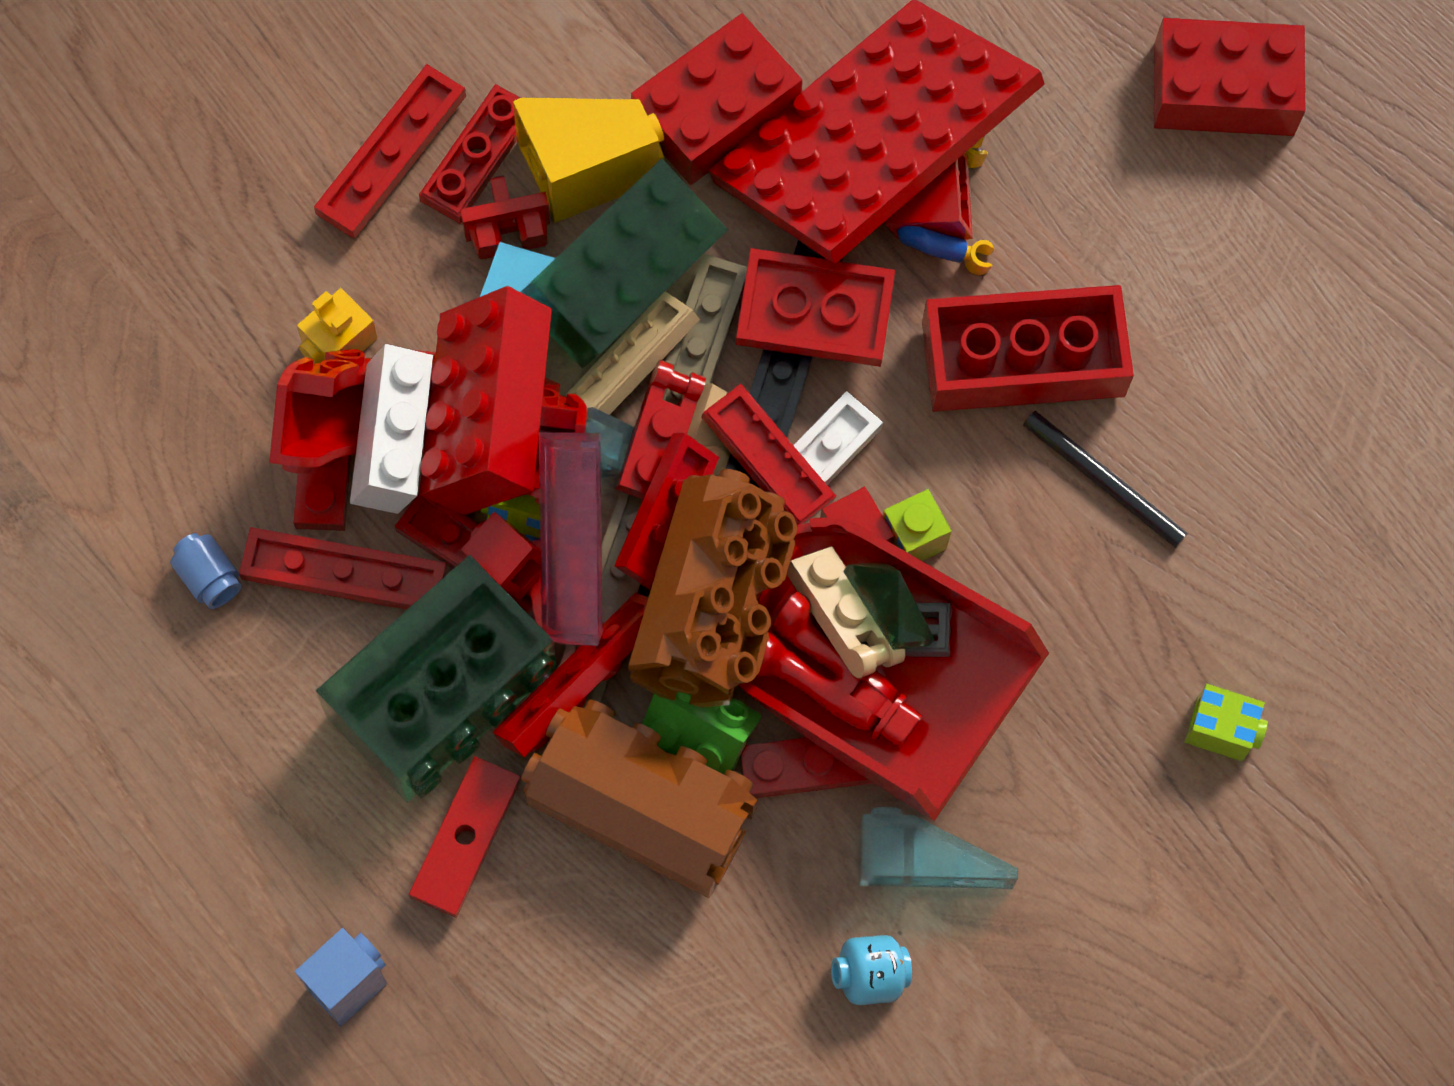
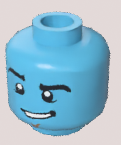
(872, 969)

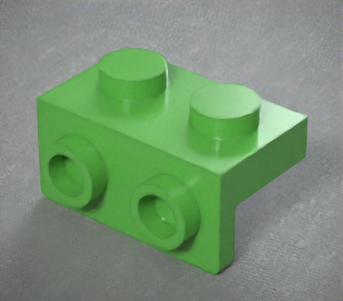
(713, 732)

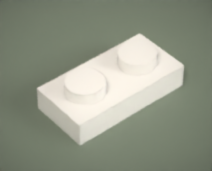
(838, 436)

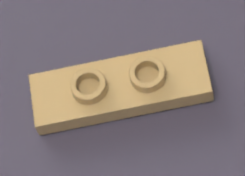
(635, 354)

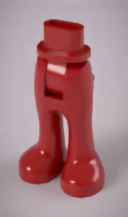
(860, 702)

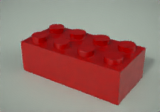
(1027, 348)
(485, 401)

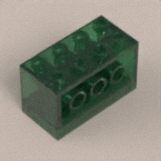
(432, 647)

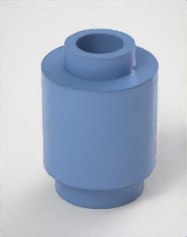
(205, 570)

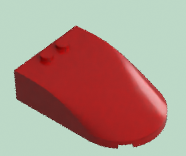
(957, 695)

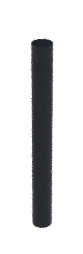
(1105, 479)

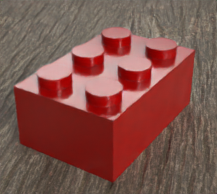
(1229, 76)
(718, 96)

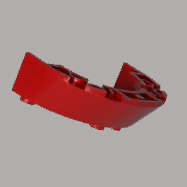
(322, 405)

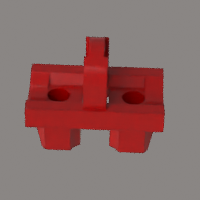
(489, 221)

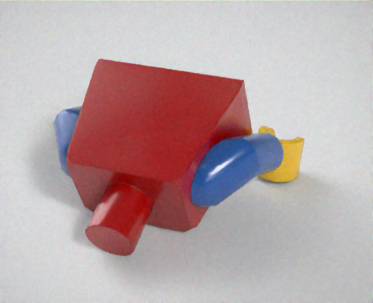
(941, 218)

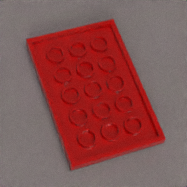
(876, 129)

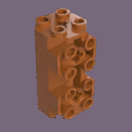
(704, 608)
(638, 798)

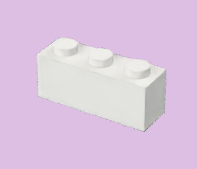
(391, 429)

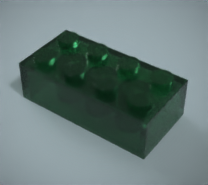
(624, 262)

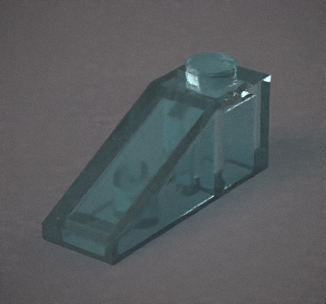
(918, 854)

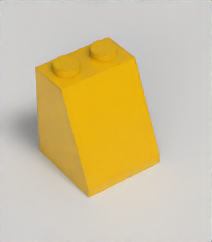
(585, 149)

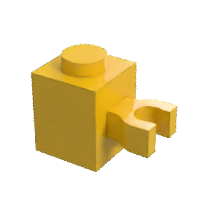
(335, 326)

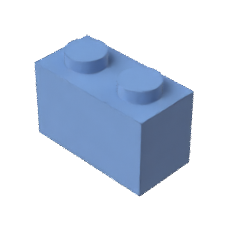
(343, 975)

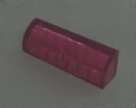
(571, 537)

